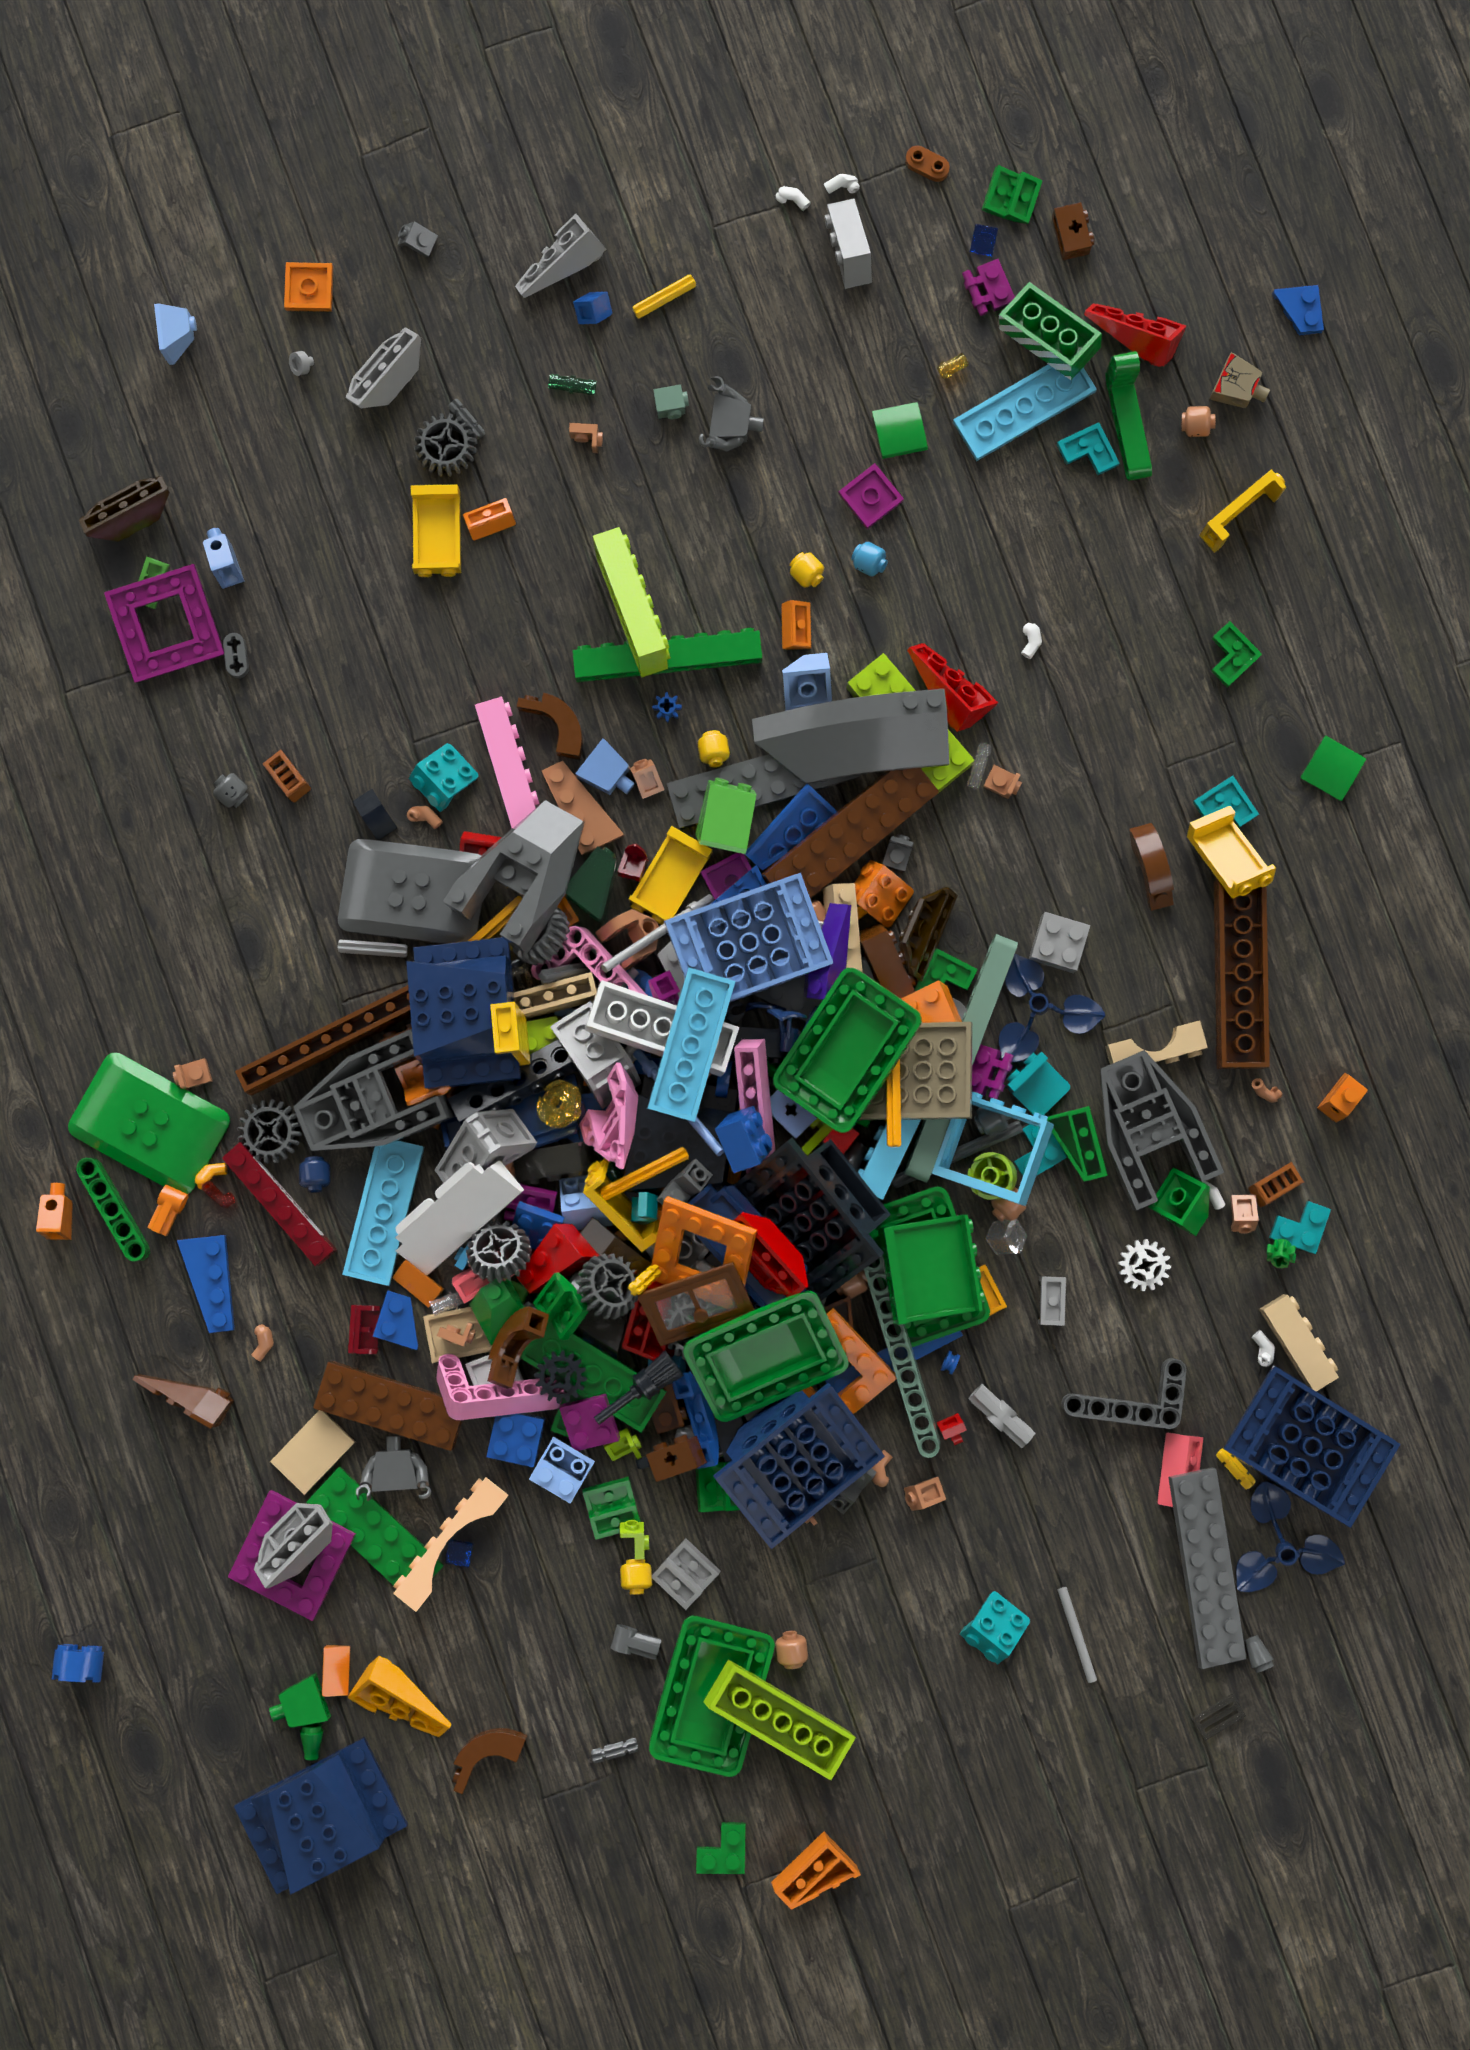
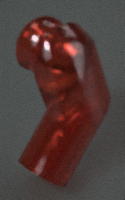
(216, 1195)

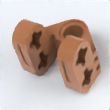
(638, 927)

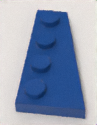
(790, 827)
(209, 1274)

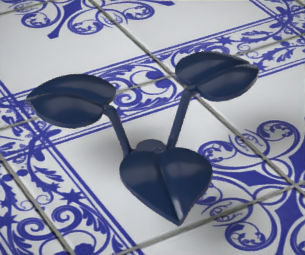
(1025, 975)
(787, 1035)
(1255, 1571)

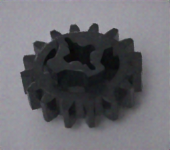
(553, 1367)

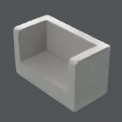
(1052, 1300)

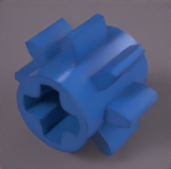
(672, 711)

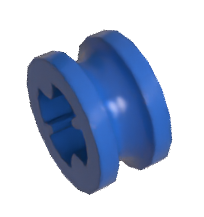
(950, 1362)

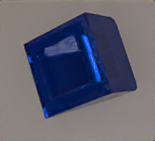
(983, 240)
(459, 1553)

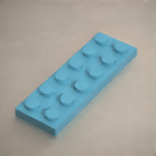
(1020, 409)
(691, 1044)
(381, 1209)

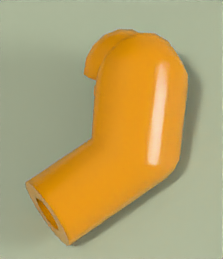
(208, 1172)

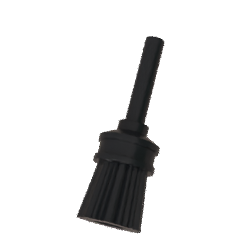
(645, 1384)

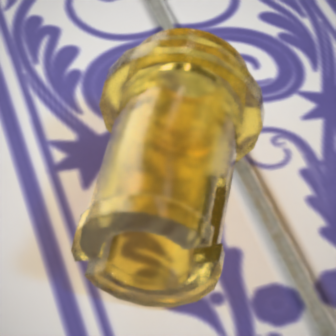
(951, 366)

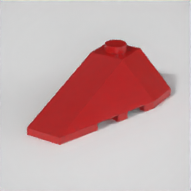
(1151, 339)
(964, 701)

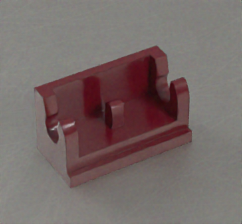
(362, 1325)

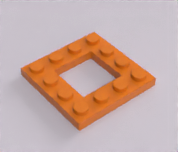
(681, 1216)
(874, 1371)

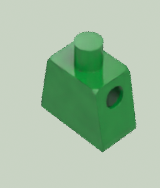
(302, 1703)

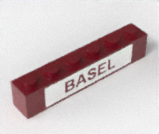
(279, 1204)

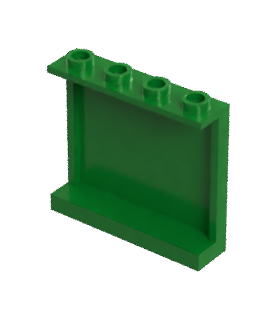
(931, 1269)

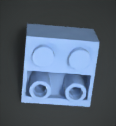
(577, 1206)
(561, 1470)

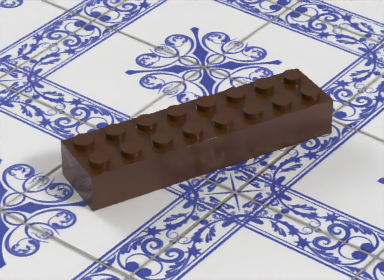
(854, 829)
(1241, 979)

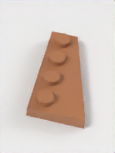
(577, 801)

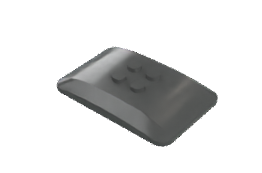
(401, 892)

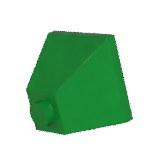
(1183, 1201)
(494, 1306)

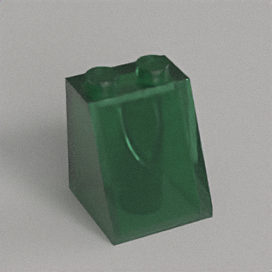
(594, 884)

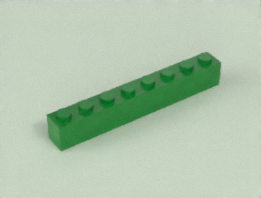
(686, 654)

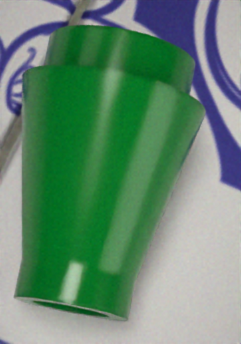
(311, 1740)

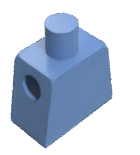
(222, 559)
(605, 770)

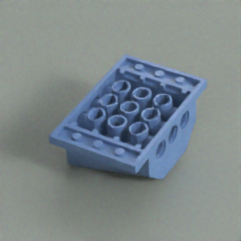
(753, 937)

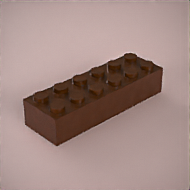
(387, 1405)

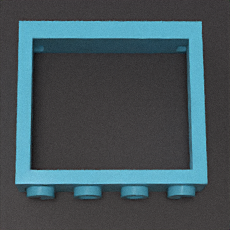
(954, 1133)

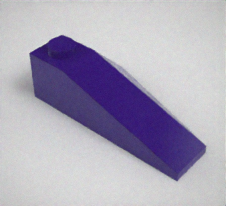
(836, 934)

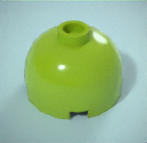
(993, 1169)

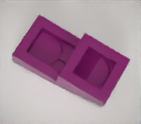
(664, 988)

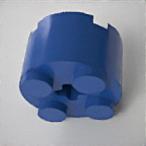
(76, 1664)

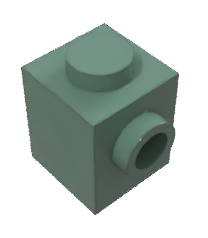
(670, 401)

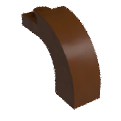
(570, 734)
(1154, 865)
(511, 1341)
(491, 1742)

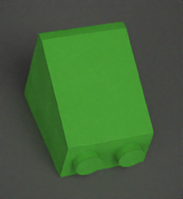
(726, 816)

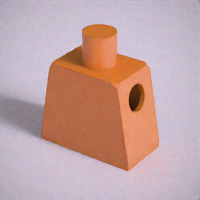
(1343, 1097)
(55, 1214)

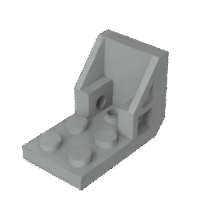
(592, 1053)
(486, 1140)

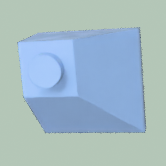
(174, 330)
(807, 681)

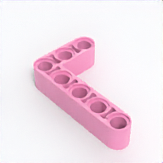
(583, 950)
(487, 1400)

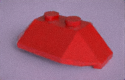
(774, 1258)

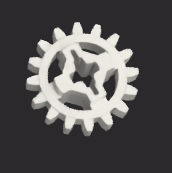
(1148, 1275)

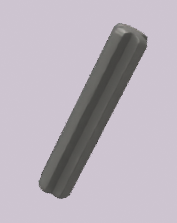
(563, 972)

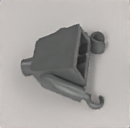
(730, 418)
(394, 1470)

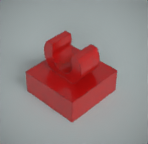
(951, 1428)

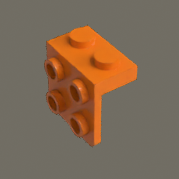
(881, 893)
(412, 1079)

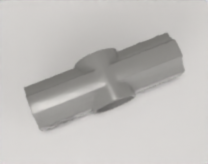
(1001, 1416)

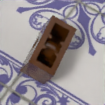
(1072, 244)
(688, 1455)

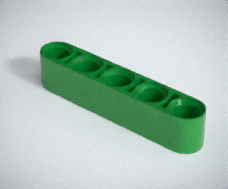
(104, 1201)

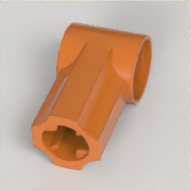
(169, 1205)

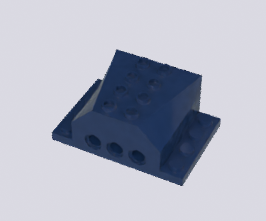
(452, 1011)
(1311, 1446)
(795, 1461)
(321, 1817)

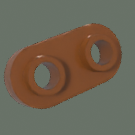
(926, 164)

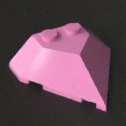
(613, 1129)

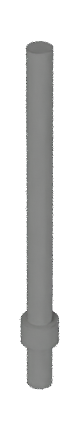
(651, 937)

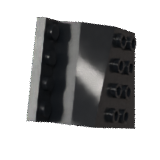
(661, 1134)
(819, 1209)

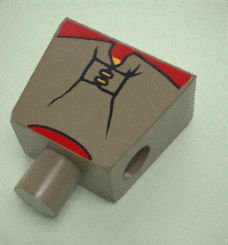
(1238, 383)

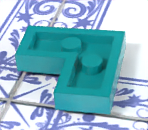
(1090, 443)
(1224, 795)
(1052, 1155)
(1306, 1233)

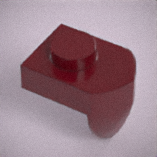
(633, 863)

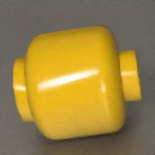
(807, 570)
(713, 748)
(636, 1576)

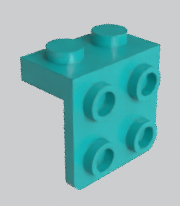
(442, 776)
(1037, 1084)
(996, 1628)

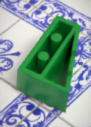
(1079, 1140)

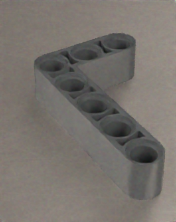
(1132, 1407)

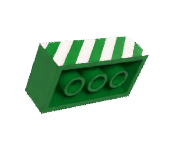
(1050, 331)

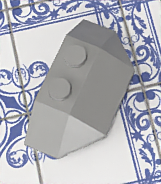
(386, 371)
(293, 1543)

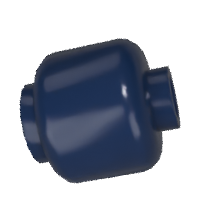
(314, 1174)

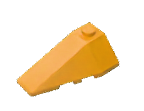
(391, 1691)

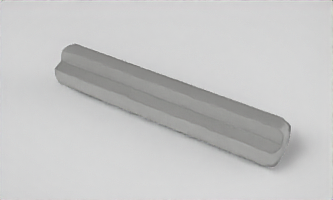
(372, 948)

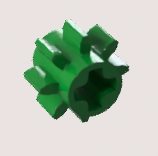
(1281, 1253)

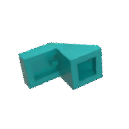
(644, 1208)

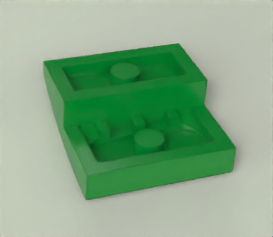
(1011, 195)
(899, 430)
(1333, 768)
(562, 1304)
(710, 1493)
(609, 1506)

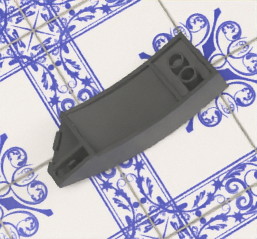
(858, 735)

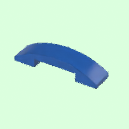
(700, 1417)

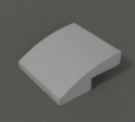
(685, 1573)

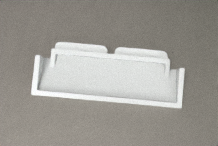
(462, 1208)

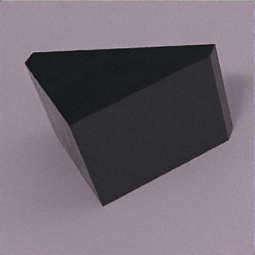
(374, 814)

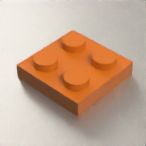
(308, 286)

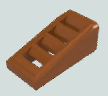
(294, 789)
(1263, 1192)

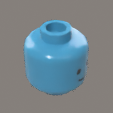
(869, 559)

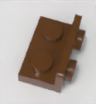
(669, 1413)

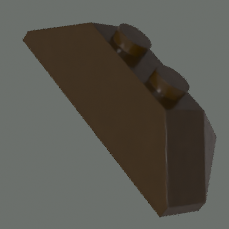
(126, 510)
(925, 929)
(607, 1242)

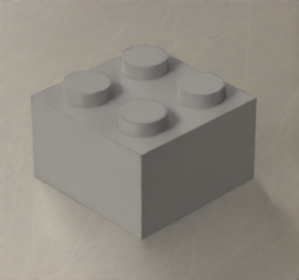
(1059, 942)

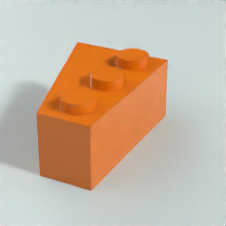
(813, 1872)

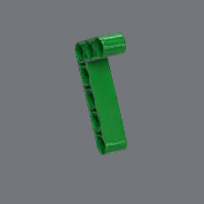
(1120, 381)

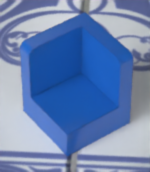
(592, 307)

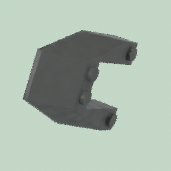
(529, 860)
(355, 1104)
(1145, 1114)

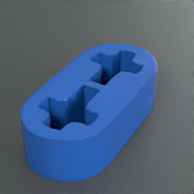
(723, 1082)

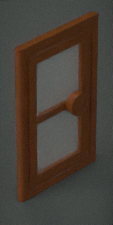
(695, 1303)

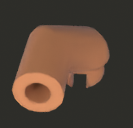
(424, 813)

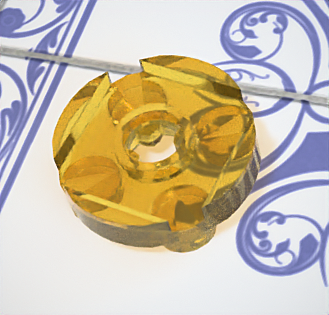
(569, 1109)

